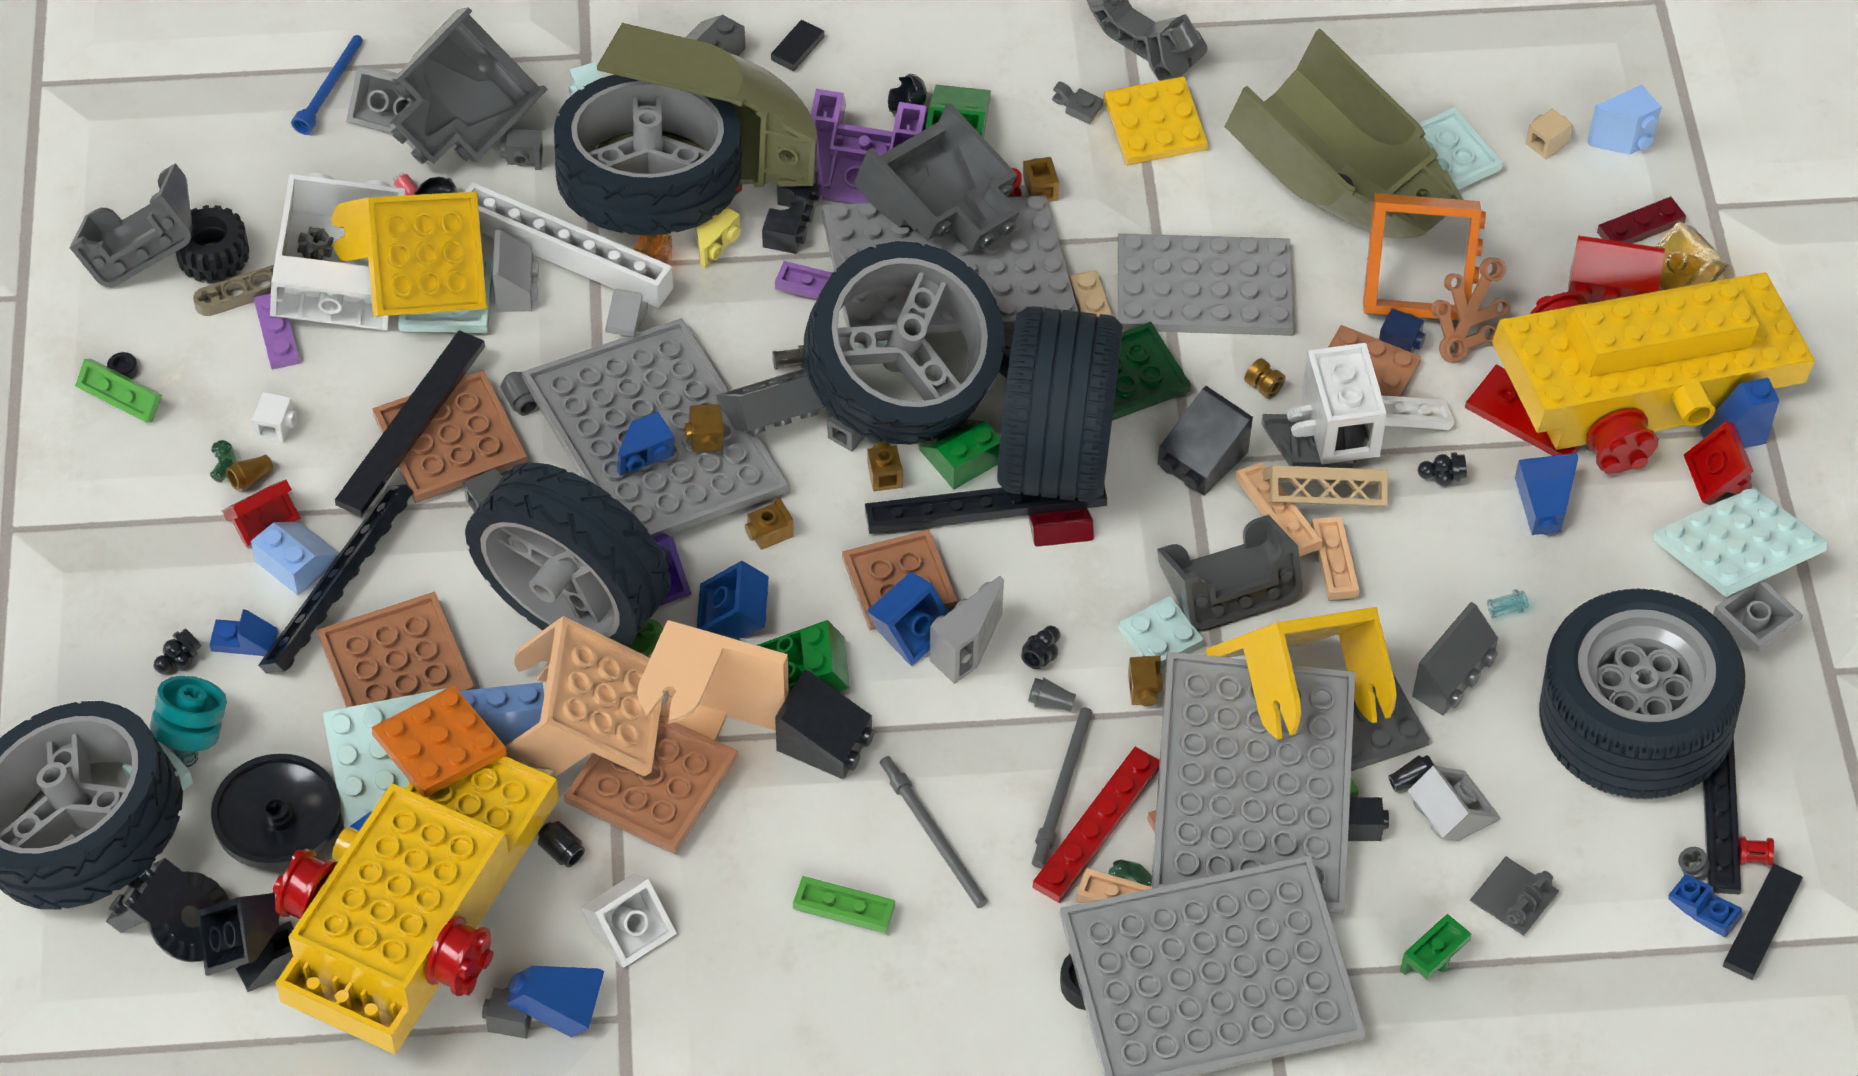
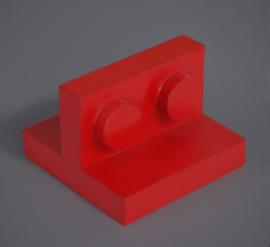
(1719, 464)
(261, 510)

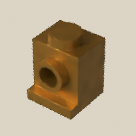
(1041, 178)
(884, 461)
(770, 524)
(1145, 680)

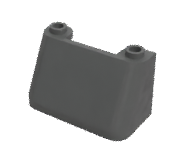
(122, 248)
(1235, 580)

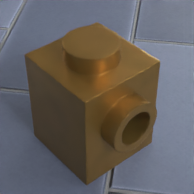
(705, 428)

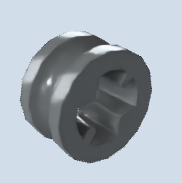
(1693, 854)

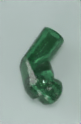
(225, 456)
(1131, 869)

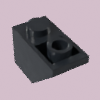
(270, 962)

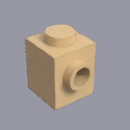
(1548, 133)

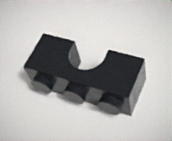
(786, 228)

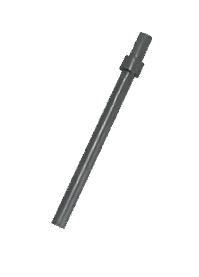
(902, 786)
(1046, 836)

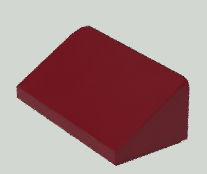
(1061, 527)

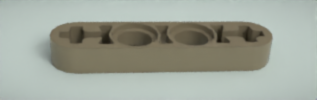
(244, 282)

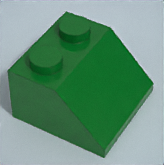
(963, 452)

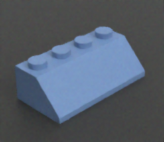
(508, 709)

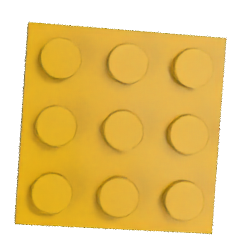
(1155, 120)

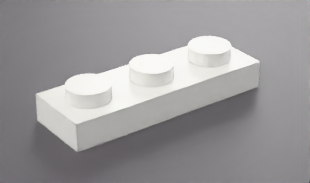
(1417, 412)

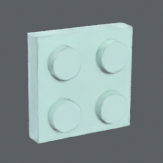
(1160, 630)

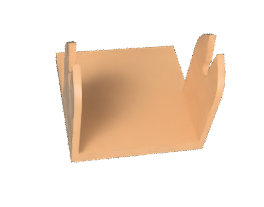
(713, 680)
(586, 701)

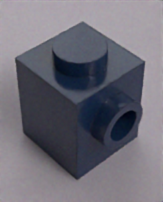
(1403, 331)

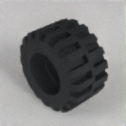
(219, 259)

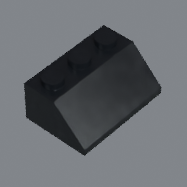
(236, 931)

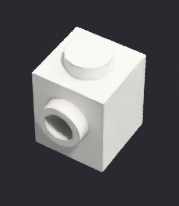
(273, 417)

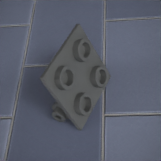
(1515, 895)

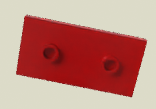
(1500, 404)

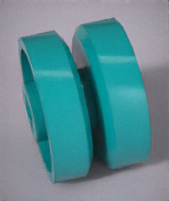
(188, 713)

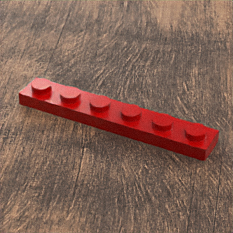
(1096, 825)

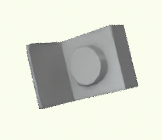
(626, 312)

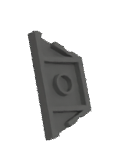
(1303, 450)

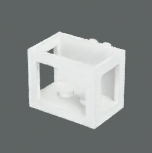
(1338, 393)

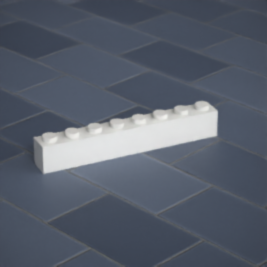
(574, 247)

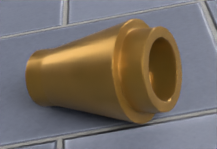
(247, 472)

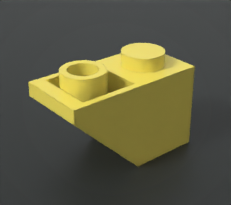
(717, 235)

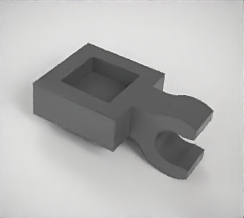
(1079, 105)

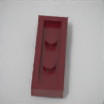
(1643, 222)

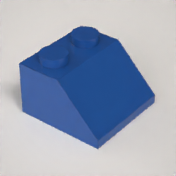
(733, 601)
(906, 616)

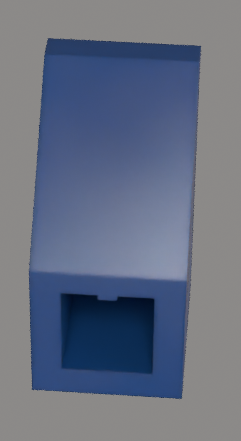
(645, 443)

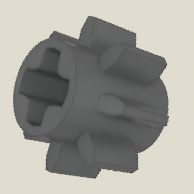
(315, 244)

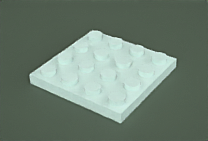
(1740, 541)
(358, 761)

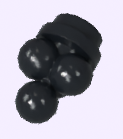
(1444, 468)
(1041, 648)
(177, 652)

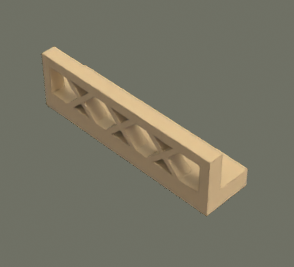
(1324, 476)

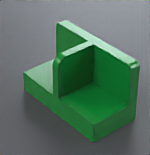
(1435, 948)

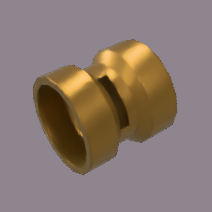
(1264, 378)

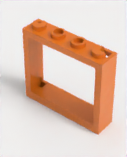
(1427, 206)

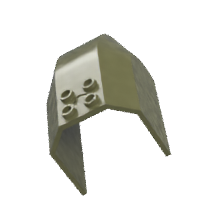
(774, 121)
(1342, 122)

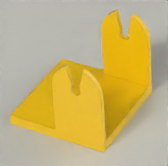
(418, 250)
(1273, 673)

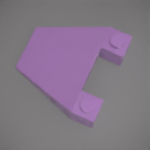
(844, 146)

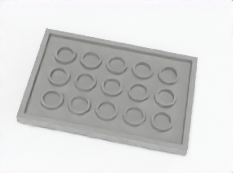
(1205, 284)

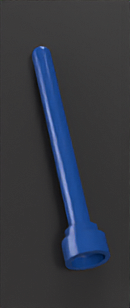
(305, 120)

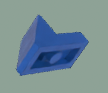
(246, 636)

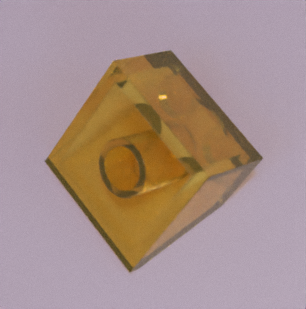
(1688, 258)

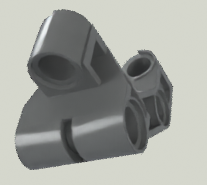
(1167, 45)

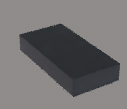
(797, 45)

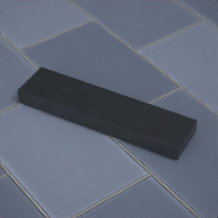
(1762, 921)

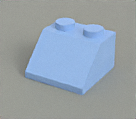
(1625, 122)
(293, 554)

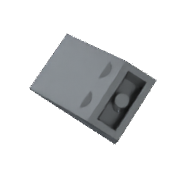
(965, 632)

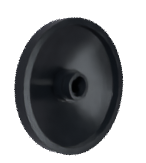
(274, 809)

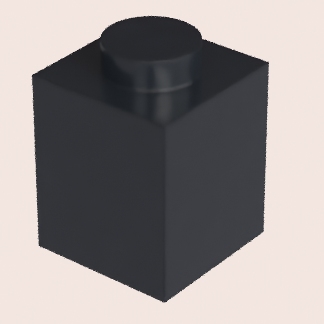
(1367, 819)

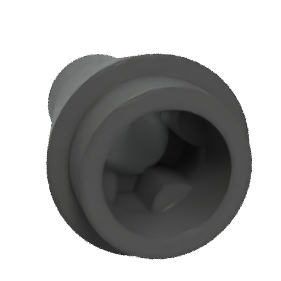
(1050, 695)

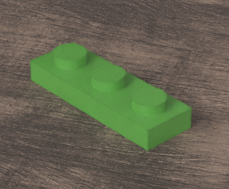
(118, 390)
(844, 904)

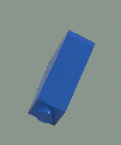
(1750, 409)
(1545, 490)
(557, 996)

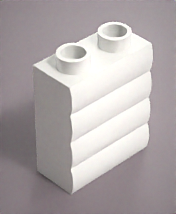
(328, 287)

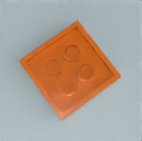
(438, 741)

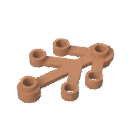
(1469, 313)

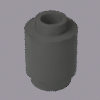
(518, 394)

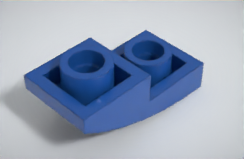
(1701, 904)

